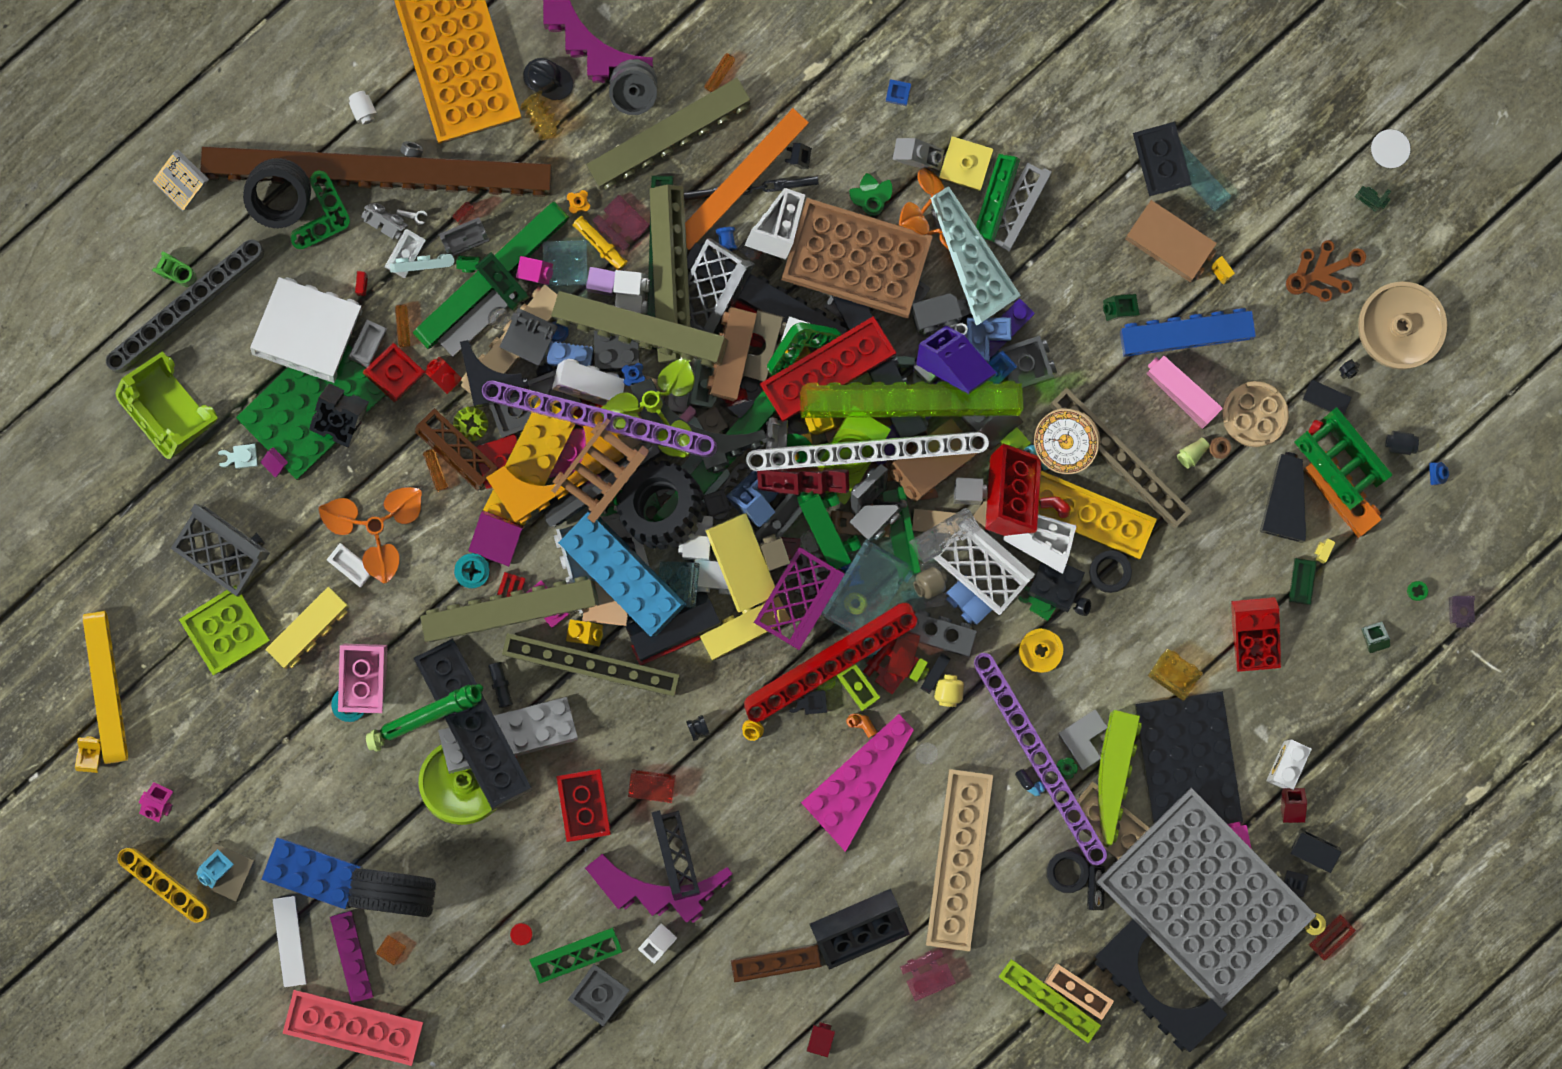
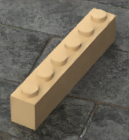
(502, 360)

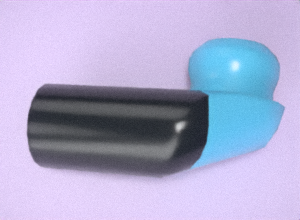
(1027, 784)

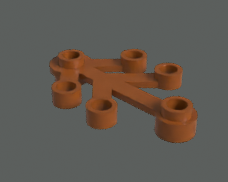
(1322, 273)

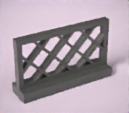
(729, 294)
(232, 536)

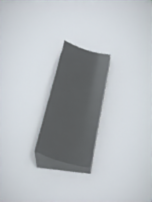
(570, 505)

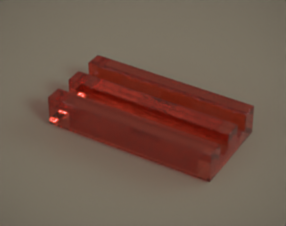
(1317, 950)

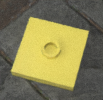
(966, 163)

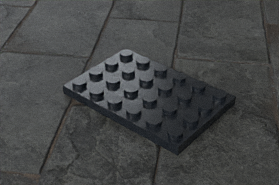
(1189, 748)

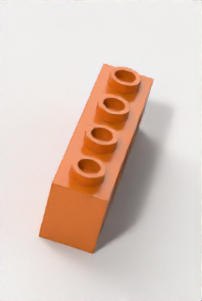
(1357, 524)

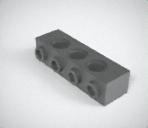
(965, 633)

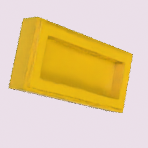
(1222, 270)

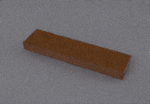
(776, 963)

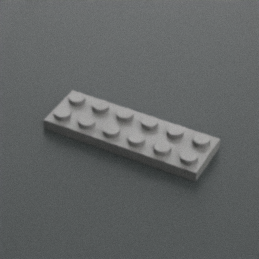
(524, 729)

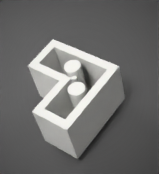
(631, 291)
(698, 545)

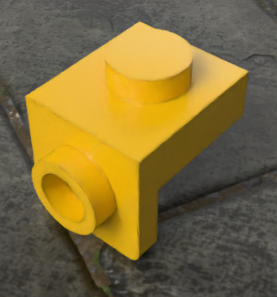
(584, 632)
(88, 754)

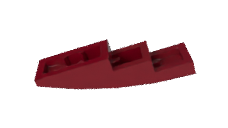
(804, 480)

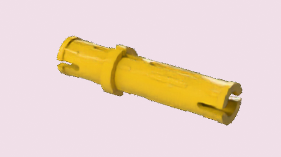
(604, 248)

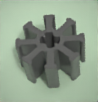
(803, 578)

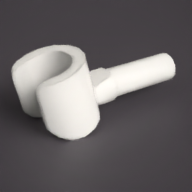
(411, 215)

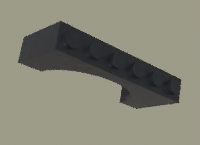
(1186, 1025)

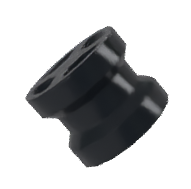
(698, 728)

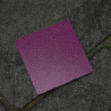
(495, 538)

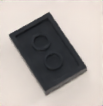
(1162, 158)

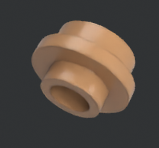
(1225, 444)

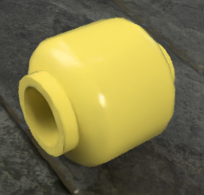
(949, 690)

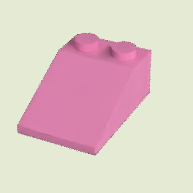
(362, 678)

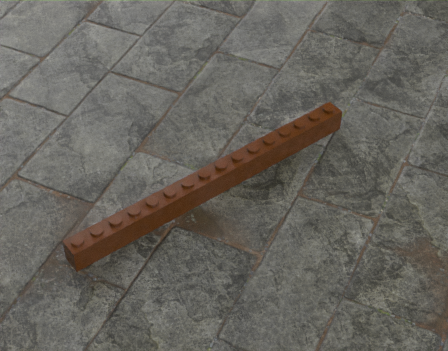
(387, 171)

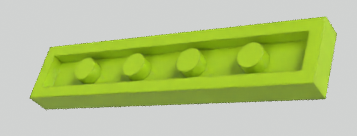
(1049, 1001)

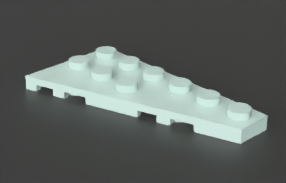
(979, 271)

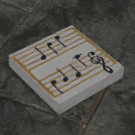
(180, 180)

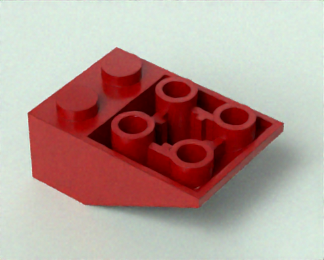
(1256, 634)

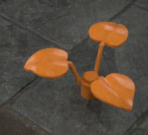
(911, 215)
(383, 560)

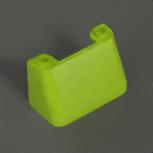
(163, 406)

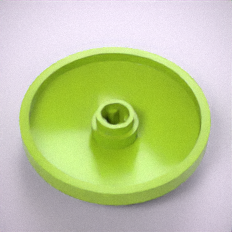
(451, 796)

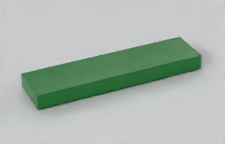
(997, 196)

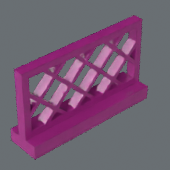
(816, 608)

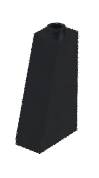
(1286, 502)

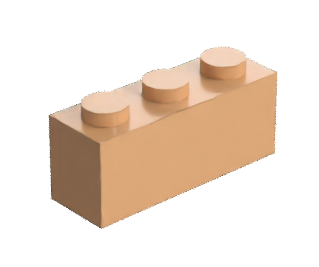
(1078, 991)

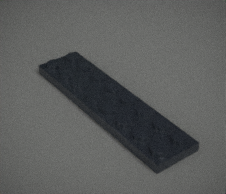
(475, 727)

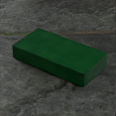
(1302, 581)

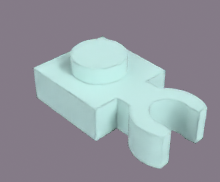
(243, 456)

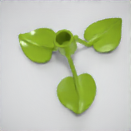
(674, 379)

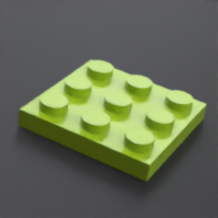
(224, 631)

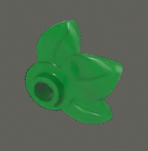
(871, 192)

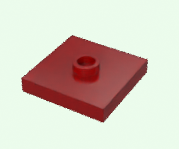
(394, 372)
(498, 453)

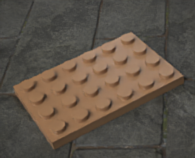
(857, 258)

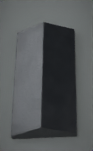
(684, 626)

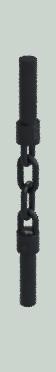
(779, 185)

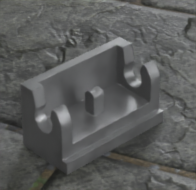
(464, 237)

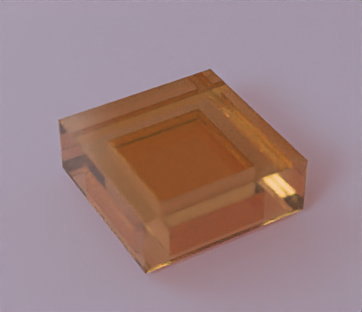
(391, 950)

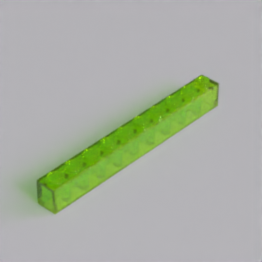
(909, 400)

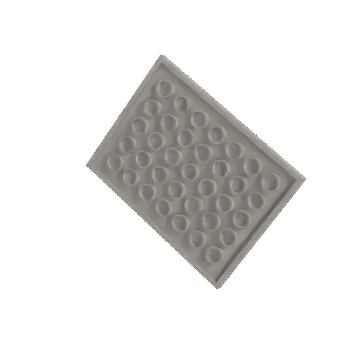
(1206, 898)

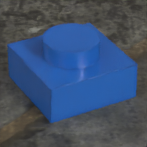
(898, 92)

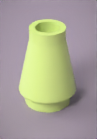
(1192, 453)

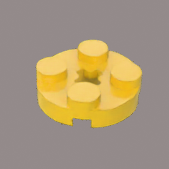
(1052, 655)

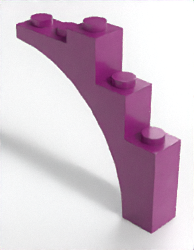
(579, 41)
(623, 888)

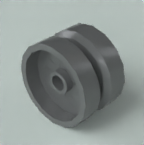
(633, 87)

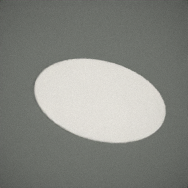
(1390, 148)

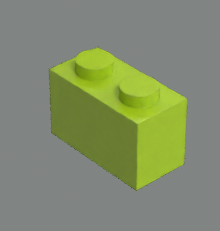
(858, 687)

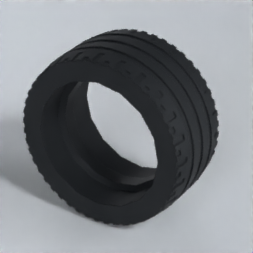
(266, 215)

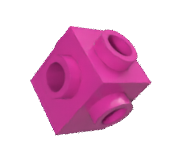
(156, 802)

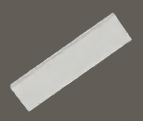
(289, 941)

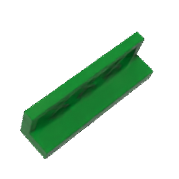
(902, 531)
(572, 947)

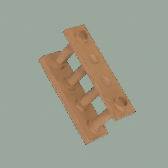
(621, 473)

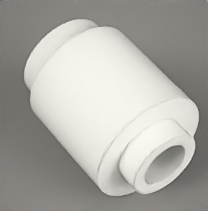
(362, 107)

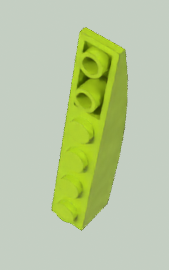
(1114, 770)

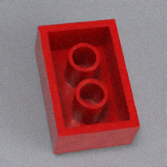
(584, 805)

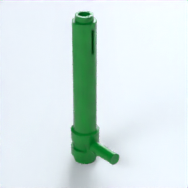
(455, 702)

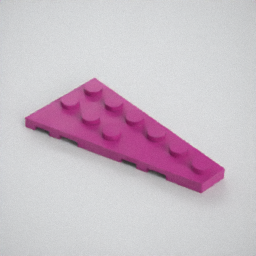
(851, 790)

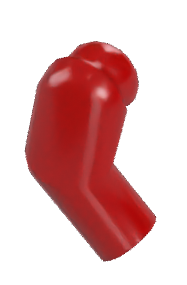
(1058, 504)

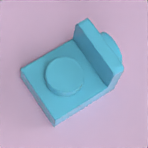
(214, 869)

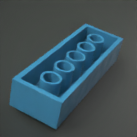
(622, 574)

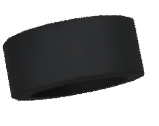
(1126, 568)
(1068, 888)

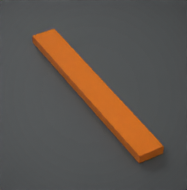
(743, 176)

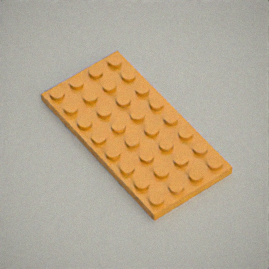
(458, 65)

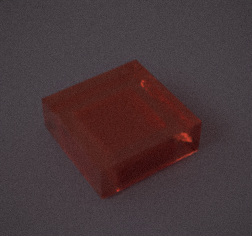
(463, 213)

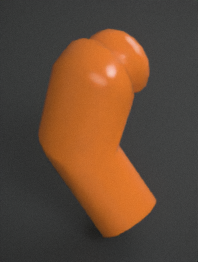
(861, 721)

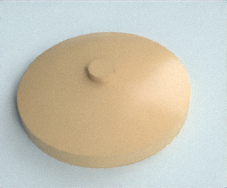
(1402, 325)

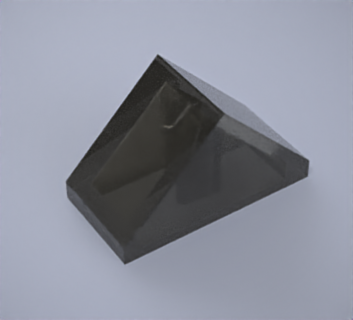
(764, 262)

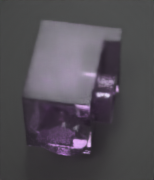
(1455, 605)

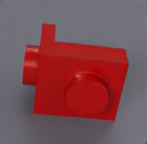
(442, 374)

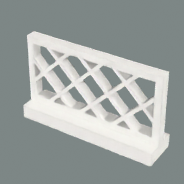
(998, 556)

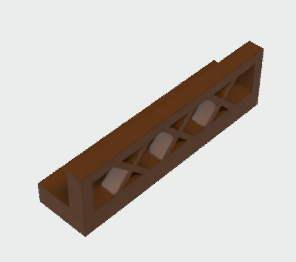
(447, 452)

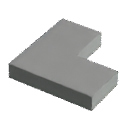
(1078, 738)

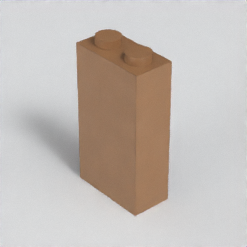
(1171, 241)
(923, 474)

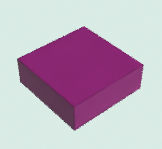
(274, 462)

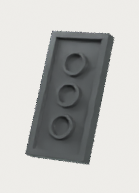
(513, 420)

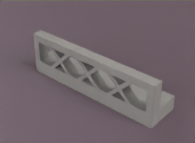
(1027, 206)

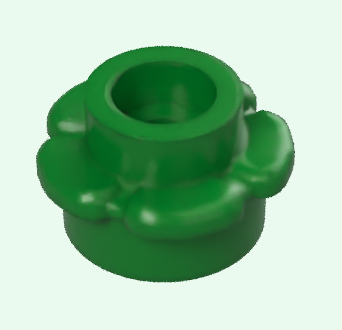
(1073, 768)

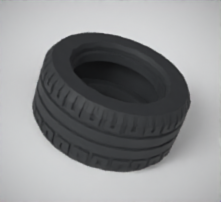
(392, 892)

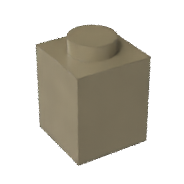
(774, 552)

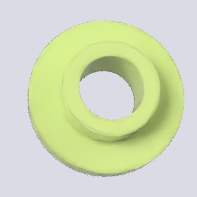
(374, 740)

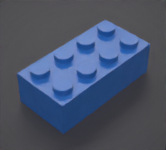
(310, 872)

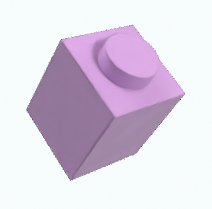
(600, 281)

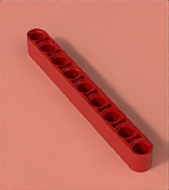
(834, 653)

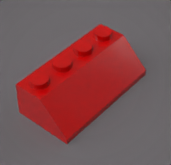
(1013, 491)

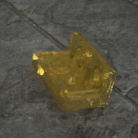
(1175, 674)

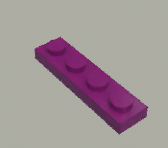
(351, 956)

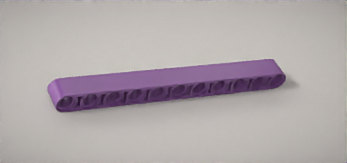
(589, 414)
(1031, 751)

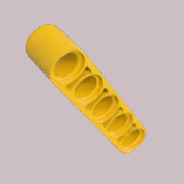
(153, 880)

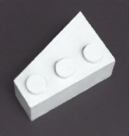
(778, 226)
(1048, 544)

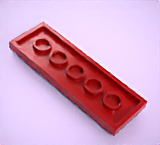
(837, 361)

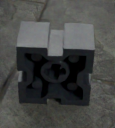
(338, 415)

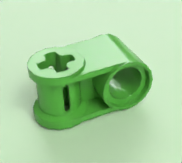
(171, 269)

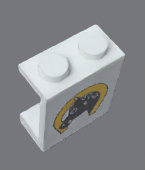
(1288, 764)

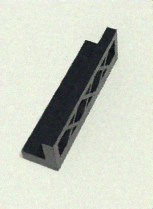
(667, 853)

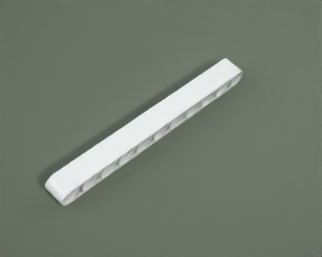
(877, 455)

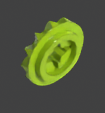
(480, 419)

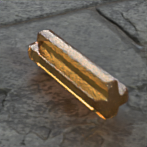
(719, 73)
(402, 325)
(435, 470)

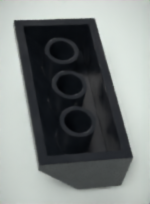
(859, 929)

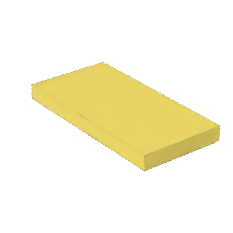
(741, 562)

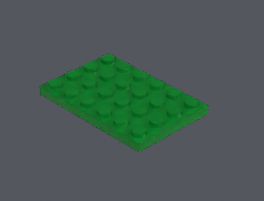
(286, 408)

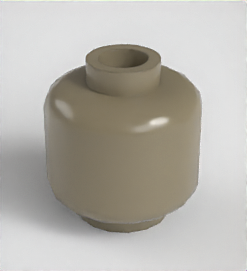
(930, 583)

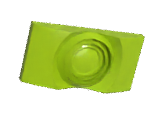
(854, 430)

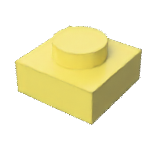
(1323, 550)

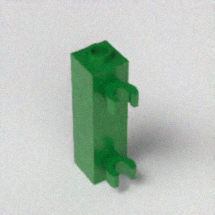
(824, 529)

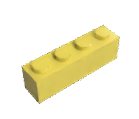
(307, 628)
(741, 630)

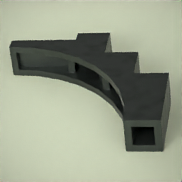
(726, 444)

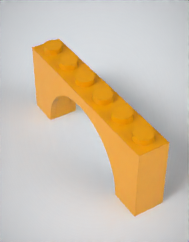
(523, 498)

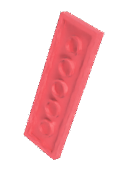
(353, 1027)

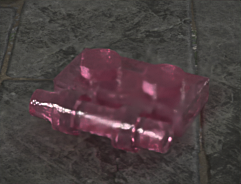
(626, 218)
(931, 981)

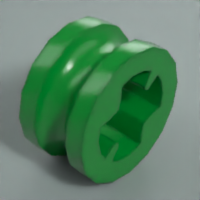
(1419, 597)

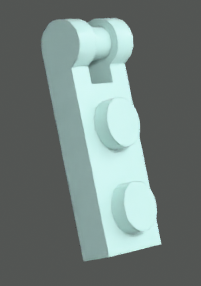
(422, 263)

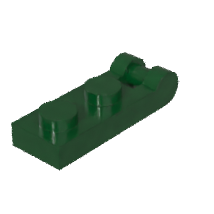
(501, 281)

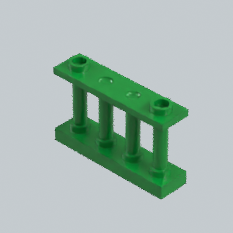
(1355, 446)

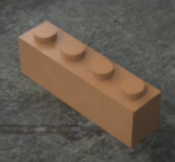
(738, 331)

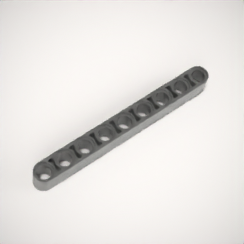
(179, 316)

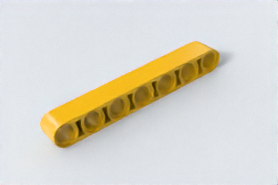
(105, 687)

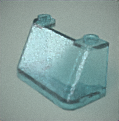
(866, 587)

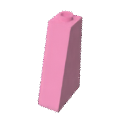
(1183, 391)

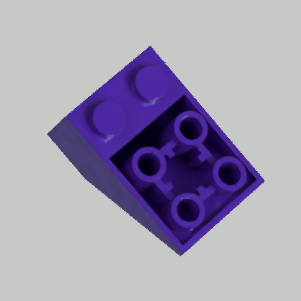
(954, 360)

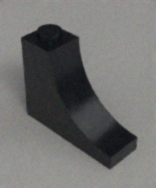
(479, 374)

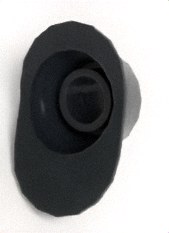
(549, 78)

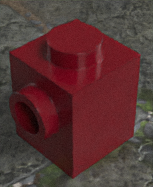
(1293, 805)
(821, 1039)

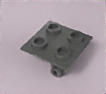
(528, 336)

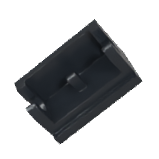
(1315, 850)

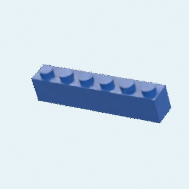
(1188, 333)

